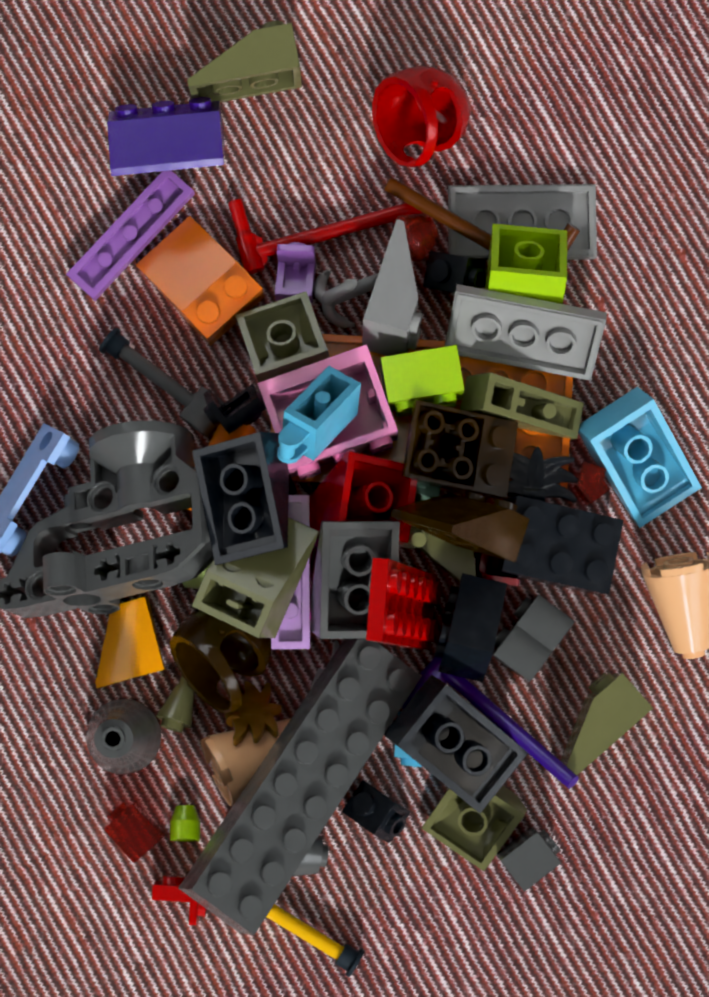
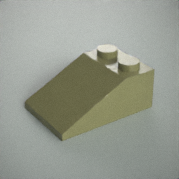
(254, 66)
(603, 719)

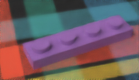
(130, 234)

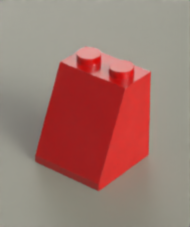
(362, 490)

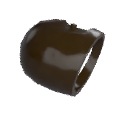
(213, 650)

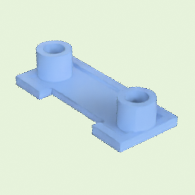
(48, 446)

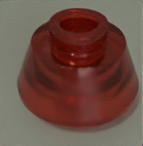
(420, 234)

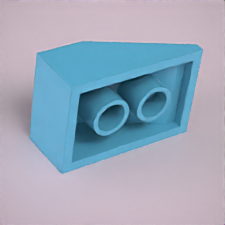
(639, 456)

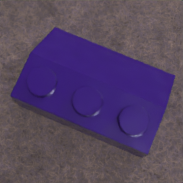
(165, 137)

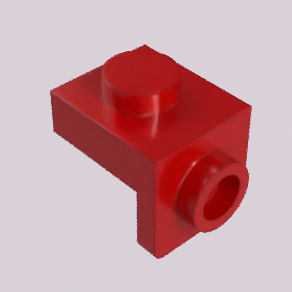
(168, 891)

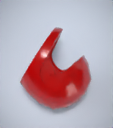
(419, 108)

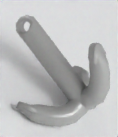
(345, 291)

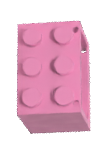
(370, 430)

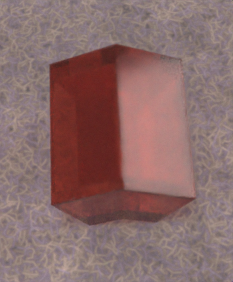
(590, 482)

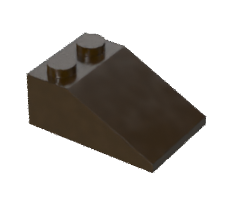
(469, 523)

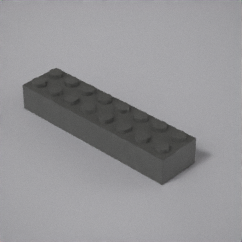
(299, 784)

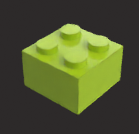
(422, 376)

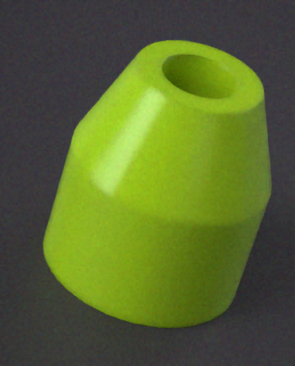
(185, 824)

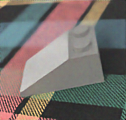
(391, 316)

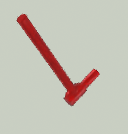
(255, 251)

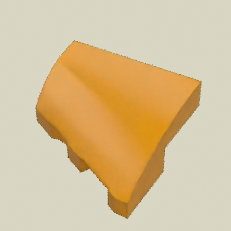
(129, 645)

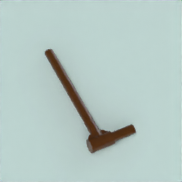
(451, 219)

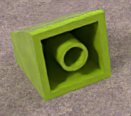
(528, 262)

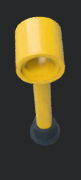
(344, 956)

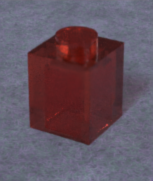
(133, 830)

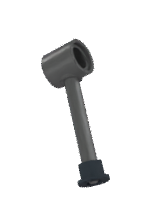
(193, 404)

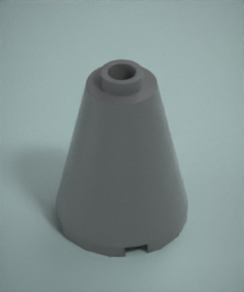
(138, 734)

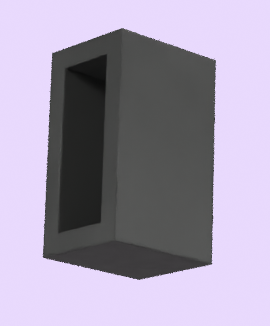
(530, 857)

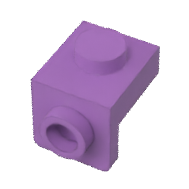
(295, 270)

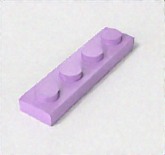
(295, 627)

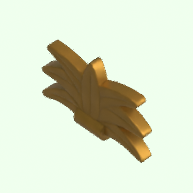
(254, 714)

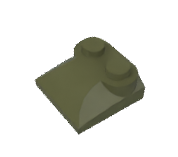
(282, 336)
(473, 833)

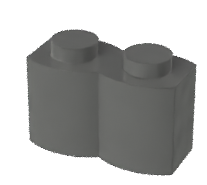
(532, 637)

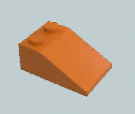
(200, 280)

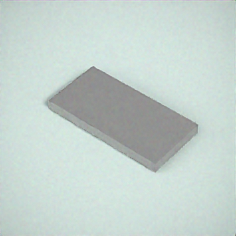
(525, 206)
(525, 332)

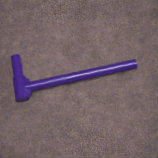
(501, 720)

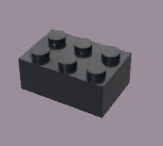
(564, 547)

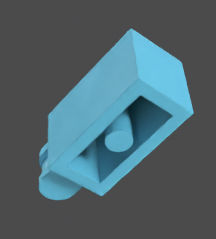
(318, 415)

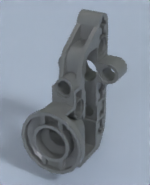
(129, 470)

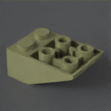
(259, 588)

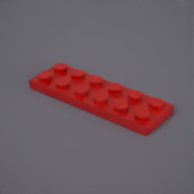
(402, 605)

